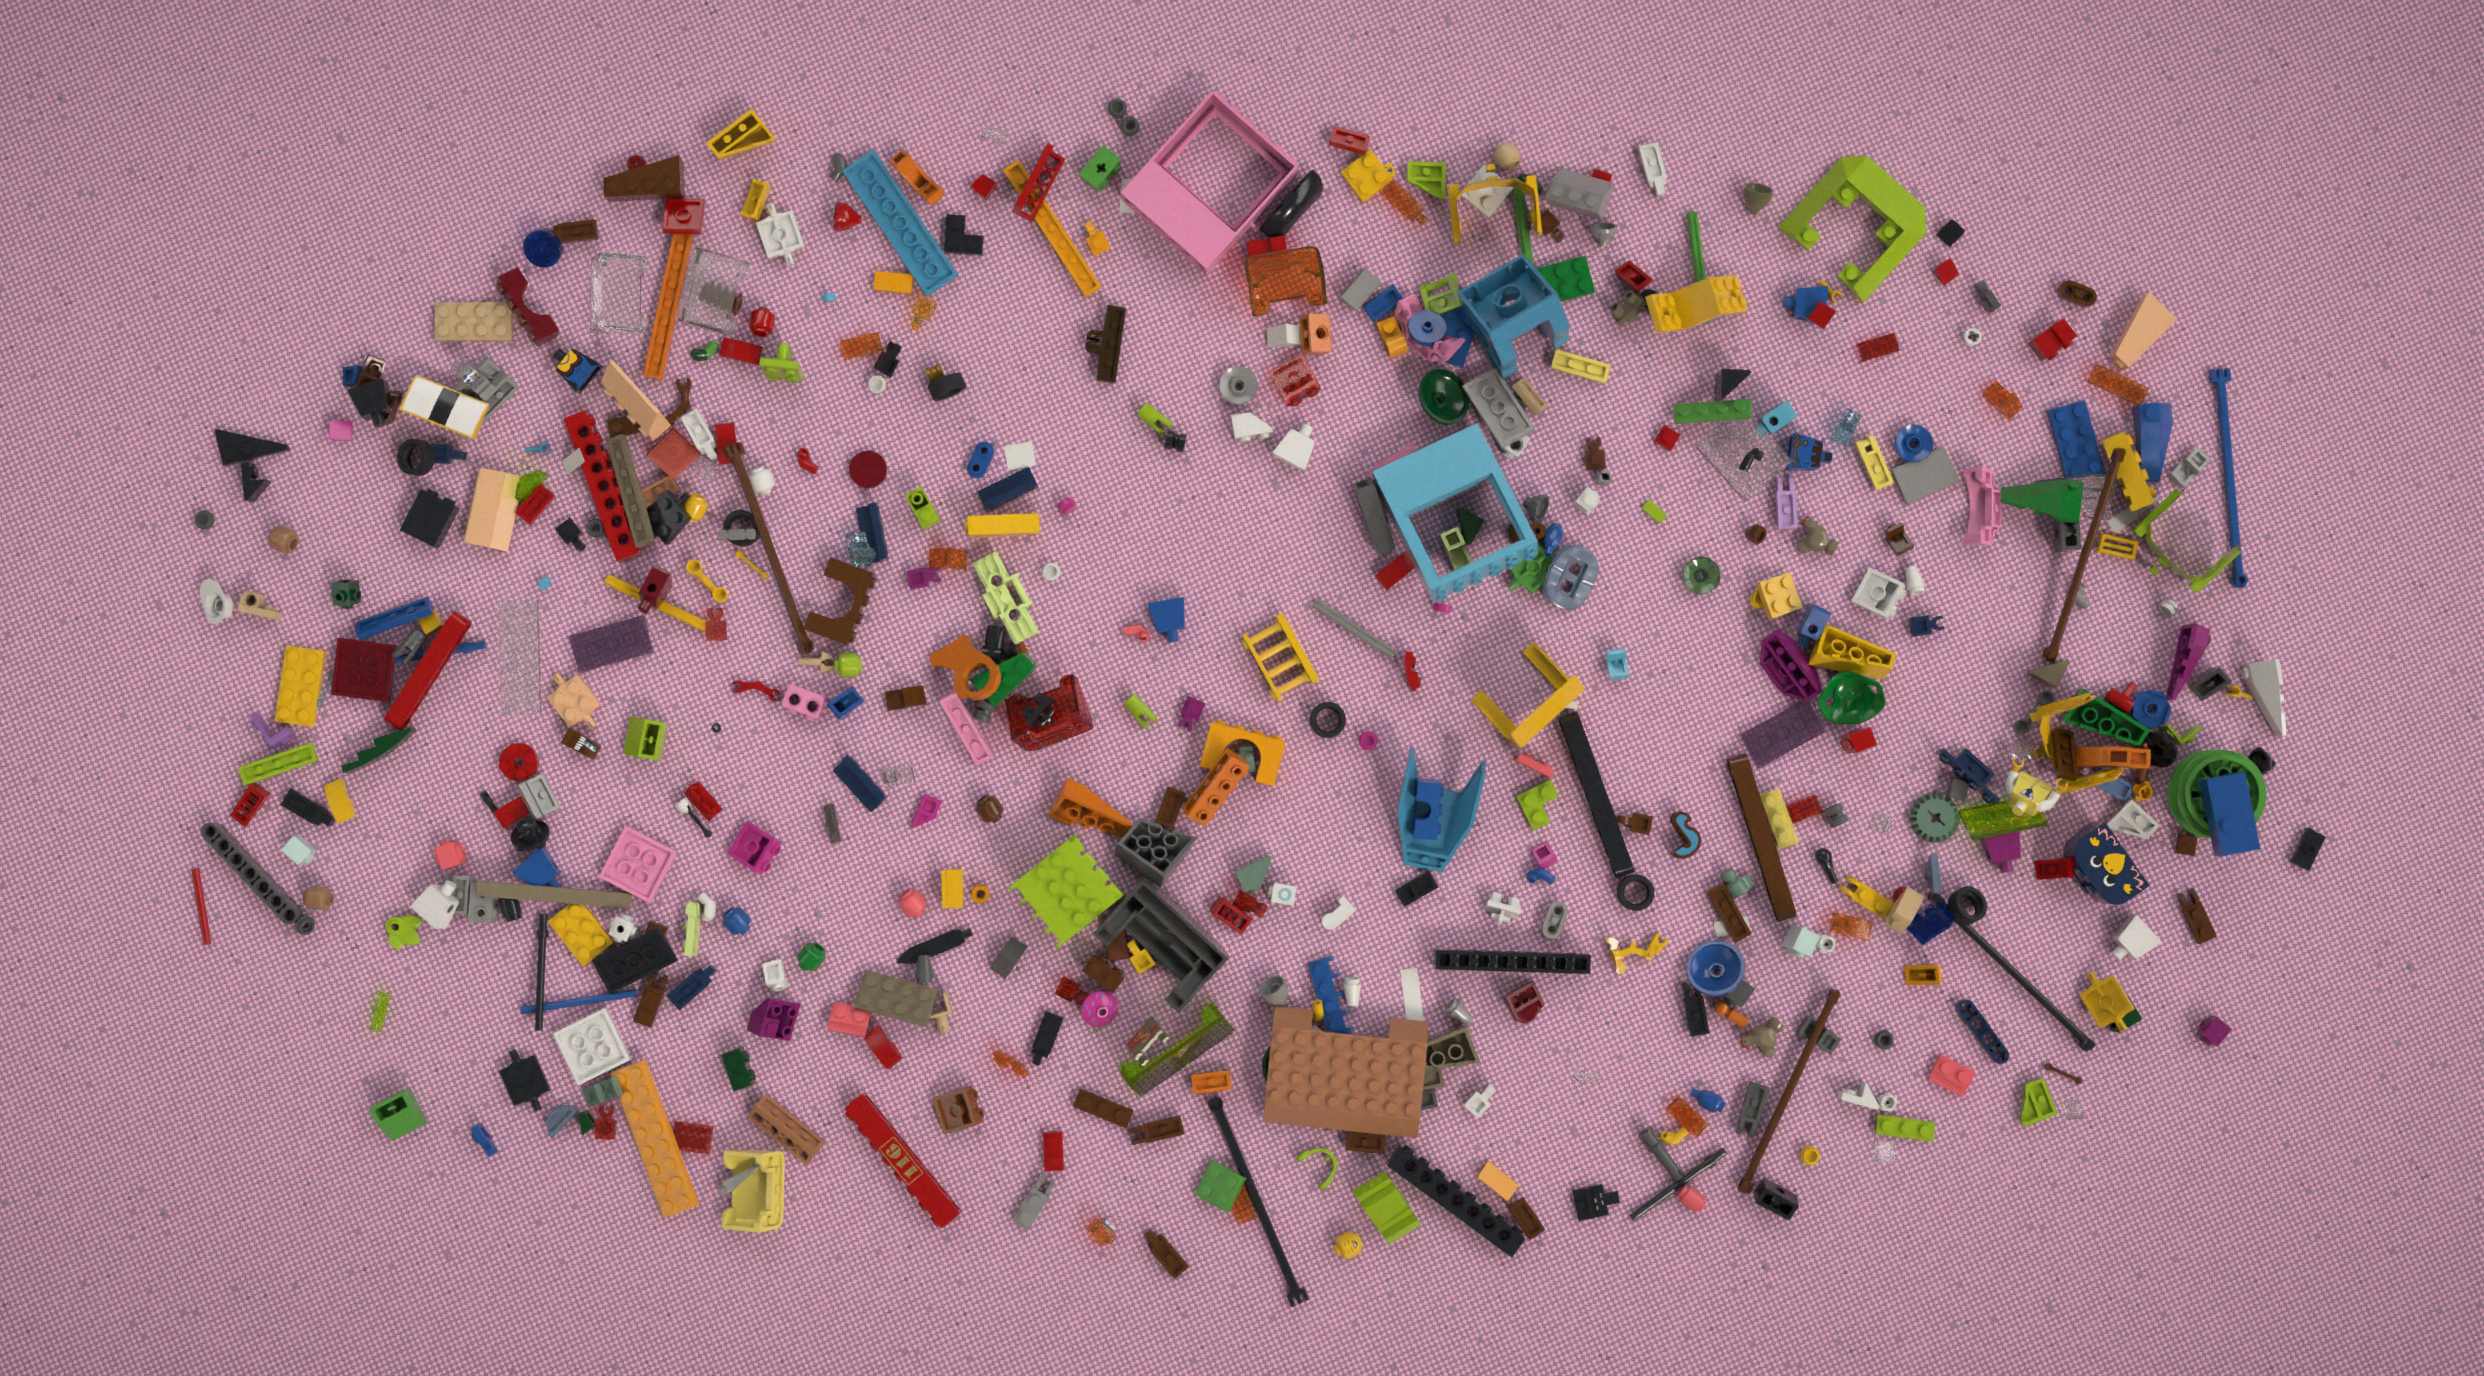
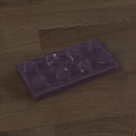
(611, 644)
(1782, 733)

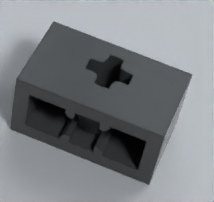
(2067, 536)

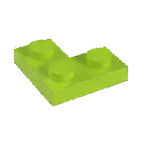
(1532, 801)

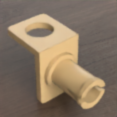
(940, 1014)

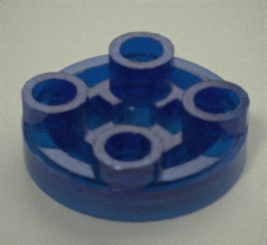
(542, 248)

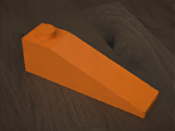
(1082, 806)

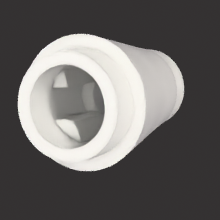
(1914, 582)
(1352, 990)

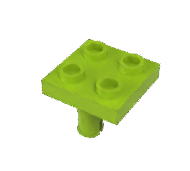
(782, 366)

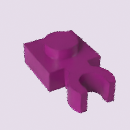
(920, 577)
(1192, 710)

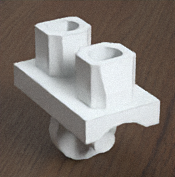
(1502, 911)

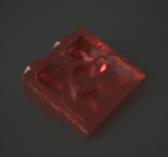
(1295, 380)

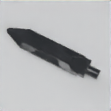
(935, 946)

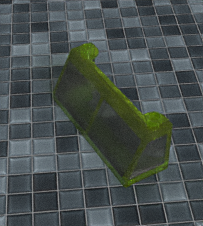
(1147, 1077)

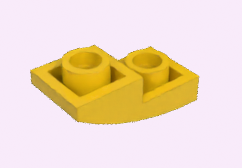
(338, 800)

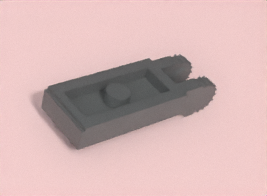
(1752, 1107)

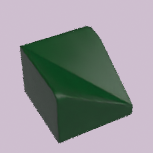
(586, 1121)

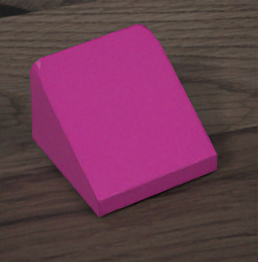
(340, 430)
(1544, 855)

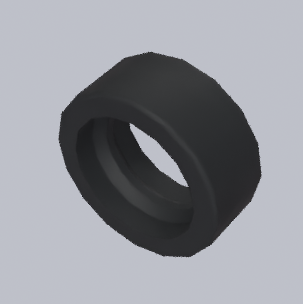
(946, 386)
(404, 455)
(729, 520)
(1327, 705)
(1649, 897)
(1976, 898)

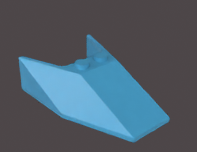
(1456, 819)

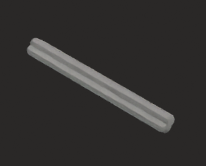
(1355, 629)

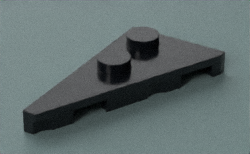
(240, 448)

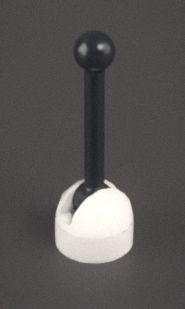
(685, 806)

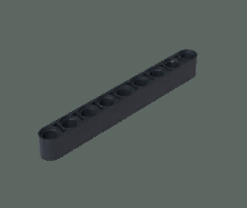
(1596, 794)

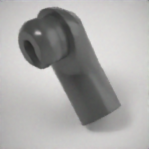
(839, 163)

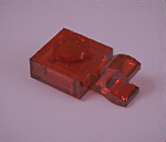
(1070, 990)

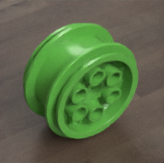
(2186, 777)

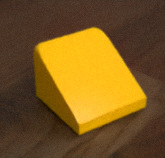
(431, 623)

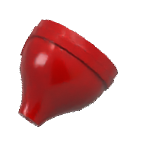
(845, 217)

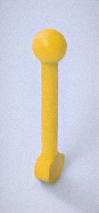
(740, 555)

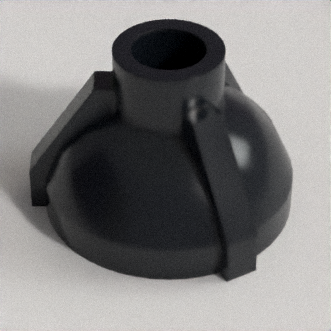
(2262, 760)

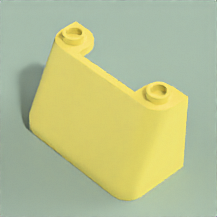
(760, 1197)

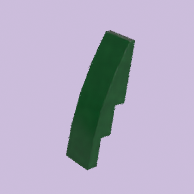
(383, 746)

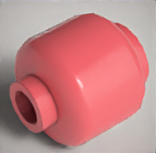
(912, 903)

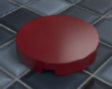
(868, 469)

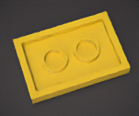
(581, 932)

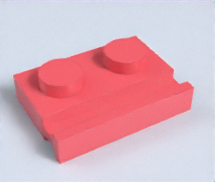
(1540, 767)
(848, 1020)
(1951, 1075)

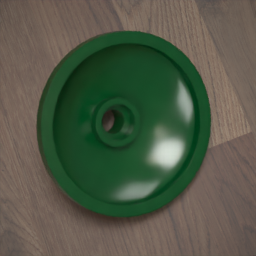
(1448, 391)

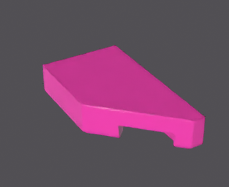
(926, 811)

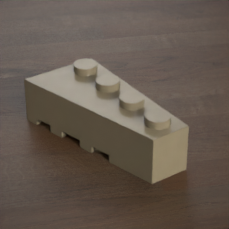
(1451, 1049)

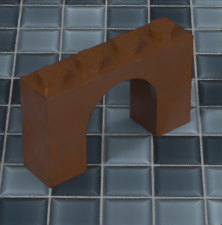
(844, 628)

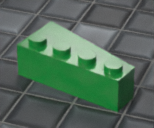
(2105, 719)

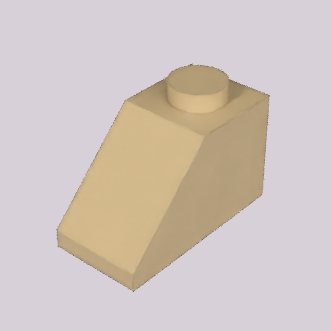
(1903, 910)

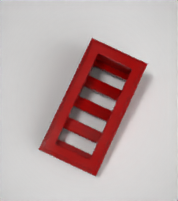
(255, 793)
(1216, 907)

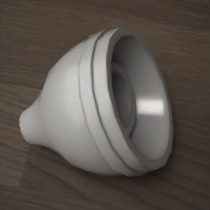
(1274, 990)

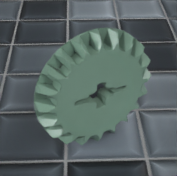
(1921, 820)

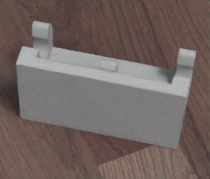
(1359, 289)

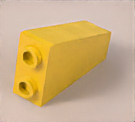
(1002, 525)

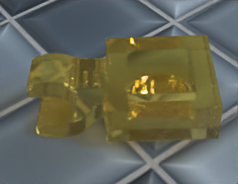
(923, 310)

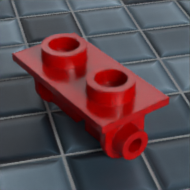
(703, 801)

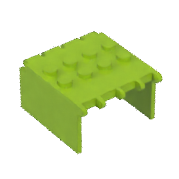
(1067, 890)

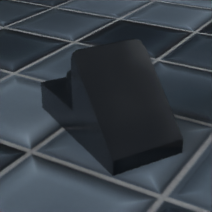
(251, 486)

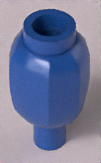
(1552, 538)
(1708, 1100)

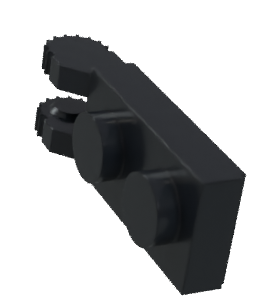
(1695, 1012)

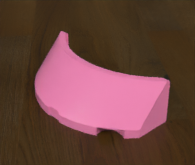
(1441, 350)
(1984, 506)

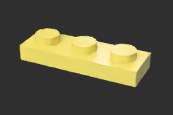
(1580, 366)
(1779, 818)

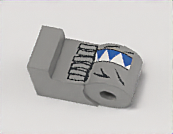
(477, 381)

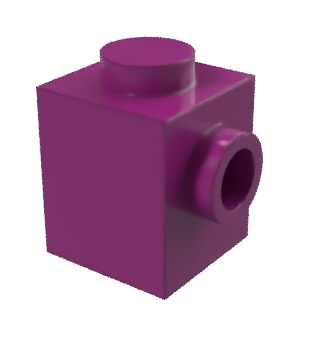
(2213, 1031)

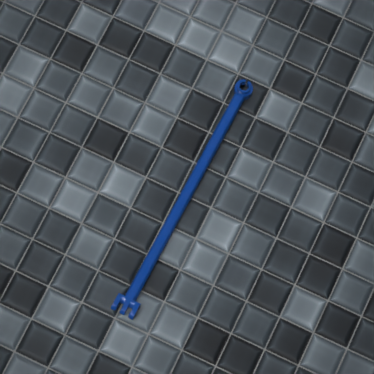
(2220, 381)

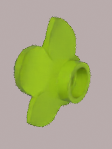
(405, 933)

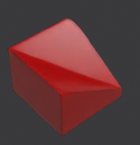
(984, 186)

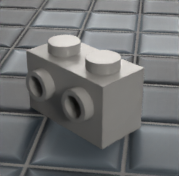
(482, 908)

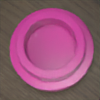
(1066, 506)
(1368, 740)

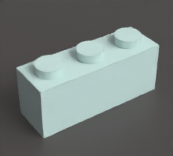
(1800, 941)

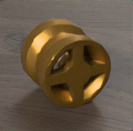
(935, 372)

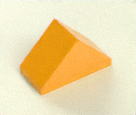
(1923, 974)

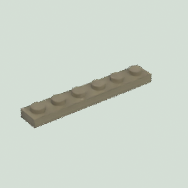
(630, 491)

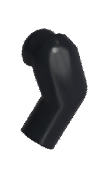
(1749, 458)

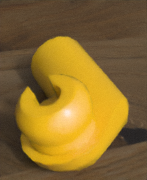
(1318, 1011)
(1673, 1138)

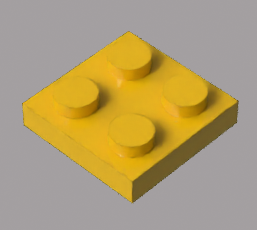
(1366, 176)
(1779, 595)

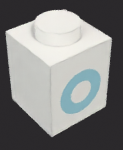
(1282, 893)

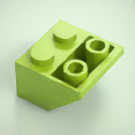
(645, 738)

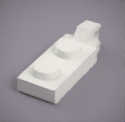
(1653, 167)
(700, 433)

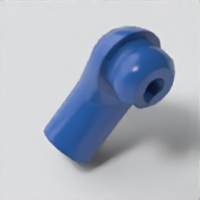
(1540, 873)

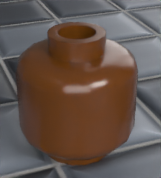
(989, 809)

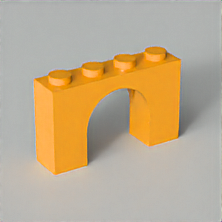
(1270, 748)

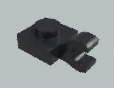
(887, 361)
(570, 533)

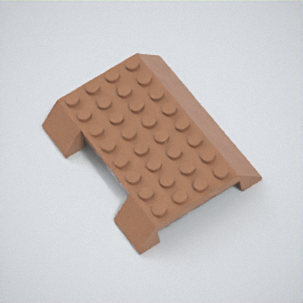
(1345, 1078)

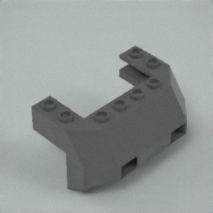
(1169, 936)

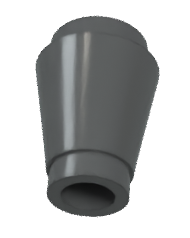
(924, 969)

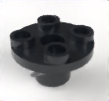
(2162, 747)
(529, 834)

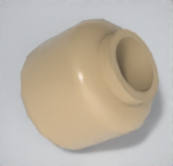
(1507, 156)

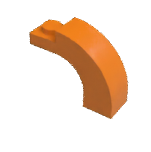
(916, 177)

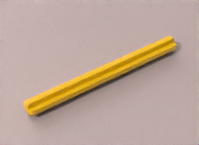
(664, 607)

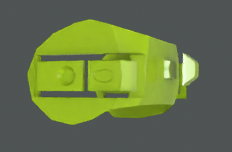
(2197, 583)

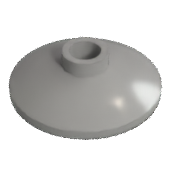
(1234, 376)

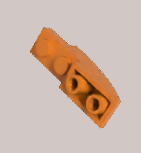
(2112, 757)

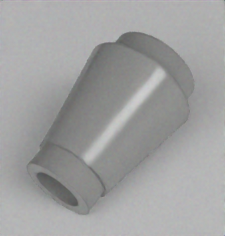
(1458, 1011)

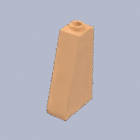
(2143, 329)

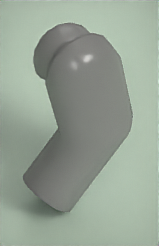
(2080, 599)

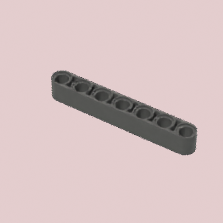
(243, 868)

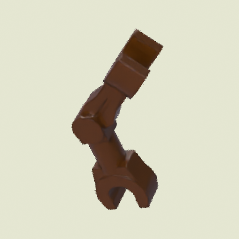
(685, 403)

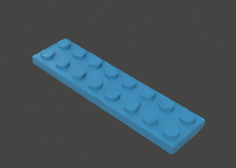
(900, 223)

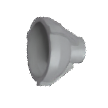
(1603, 232)

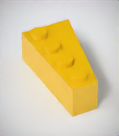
(2129, 472)
(1847, 652)

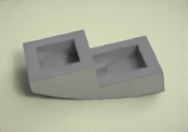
(2189, 467)

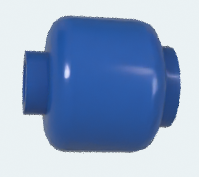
(736, 921)

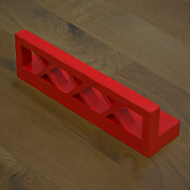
(1038, 169)

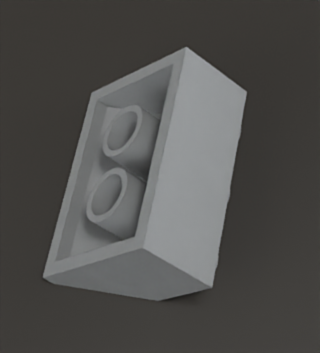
(1579, 193)

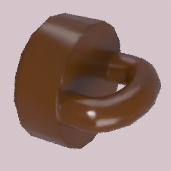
(1756, 534)

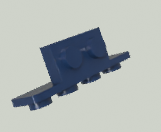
(1972, 770)

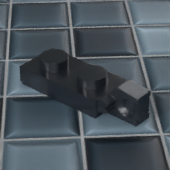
(306, 808)
(1046, 1036)

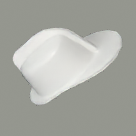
(215, 602)

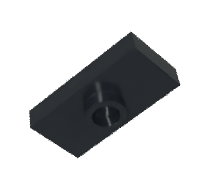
(2307, 849)

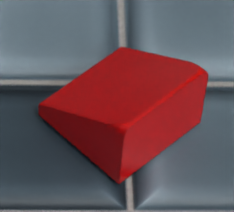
(1946, 271)
(1821, 315)

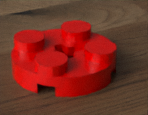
(513, 752)

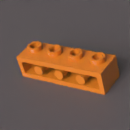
(1216, 787)

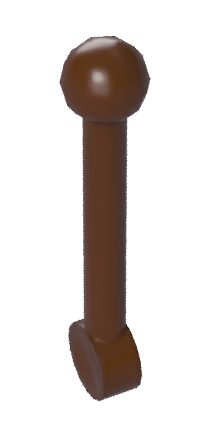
(2048, 1066)

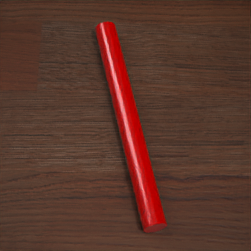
(201, 906)

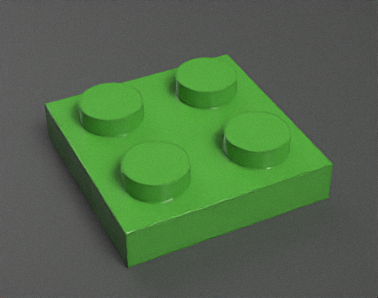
(1220, 1186)

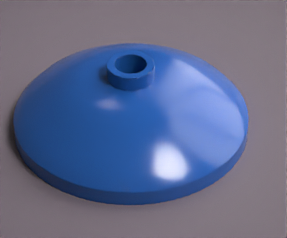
(1715, 957)

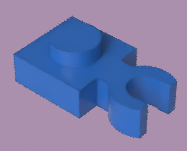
(482, 1137)

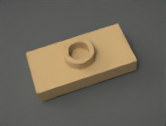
(1529, 396)

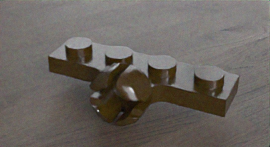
(1108, 343)

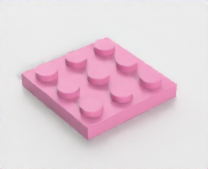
(638, 864)

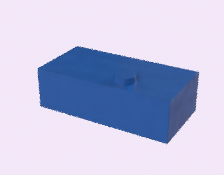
(2229, 814)

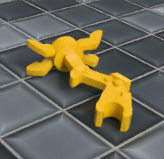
(1616, 954)

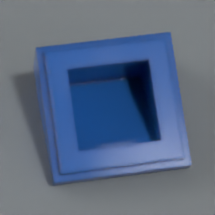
(351, 375)

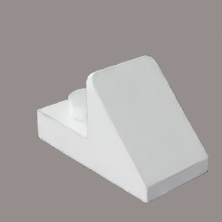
(1863, 1098)

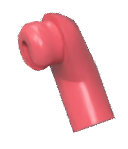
(1137, 630)

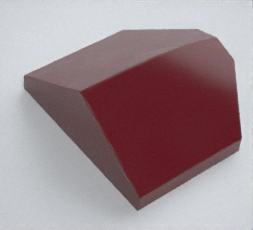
(1524, 1002)

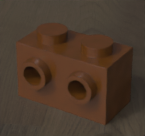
(1104, 974)

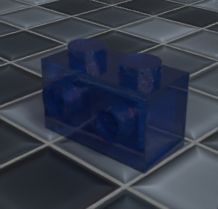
(1931, 922)

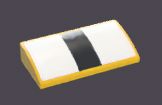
(444, 407)

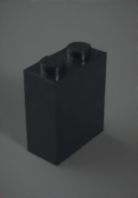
(430, 518)

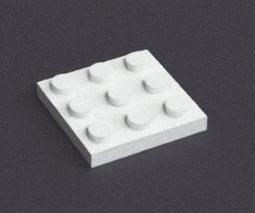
(592, 1046)

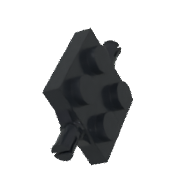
(669, 516)
(525, 1080)

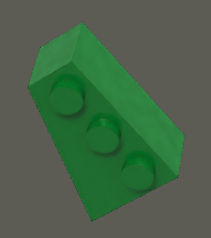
(1013, 674)

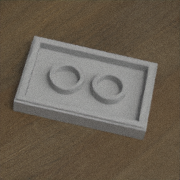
(1926, 476)

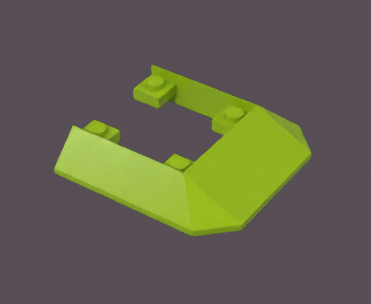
(1901, 210)

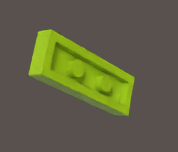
(1904, 1127)

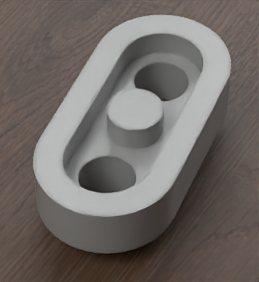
(1556, 920)

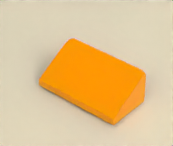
(1497, 1180)

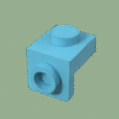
(1617, 664)

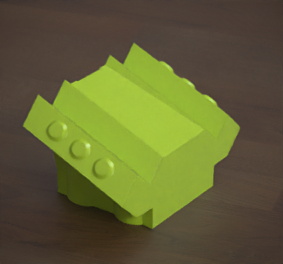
(1386, 1207)

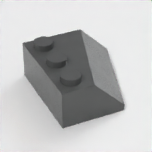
(1153, 850)

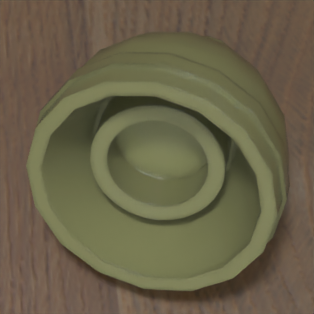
(1757, 196)

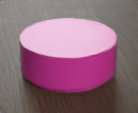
(1442, 607)

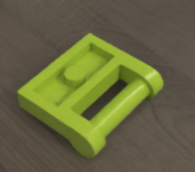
(1445, 300)

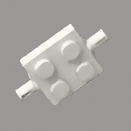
(780, 234)

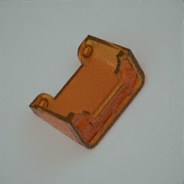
(1285, 277)

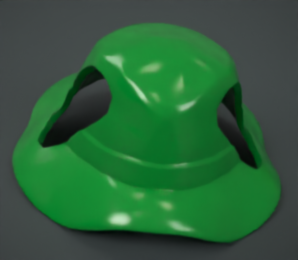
(1852, 699)

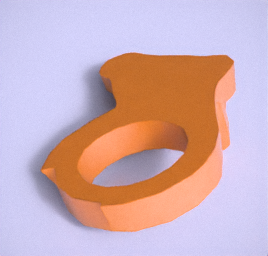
(964, 659)

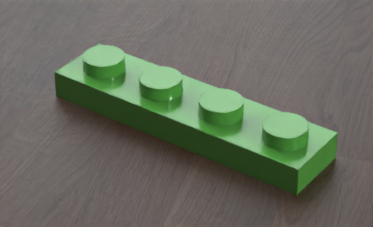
(1713, 411)

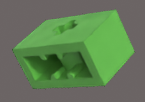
(1101, 159)

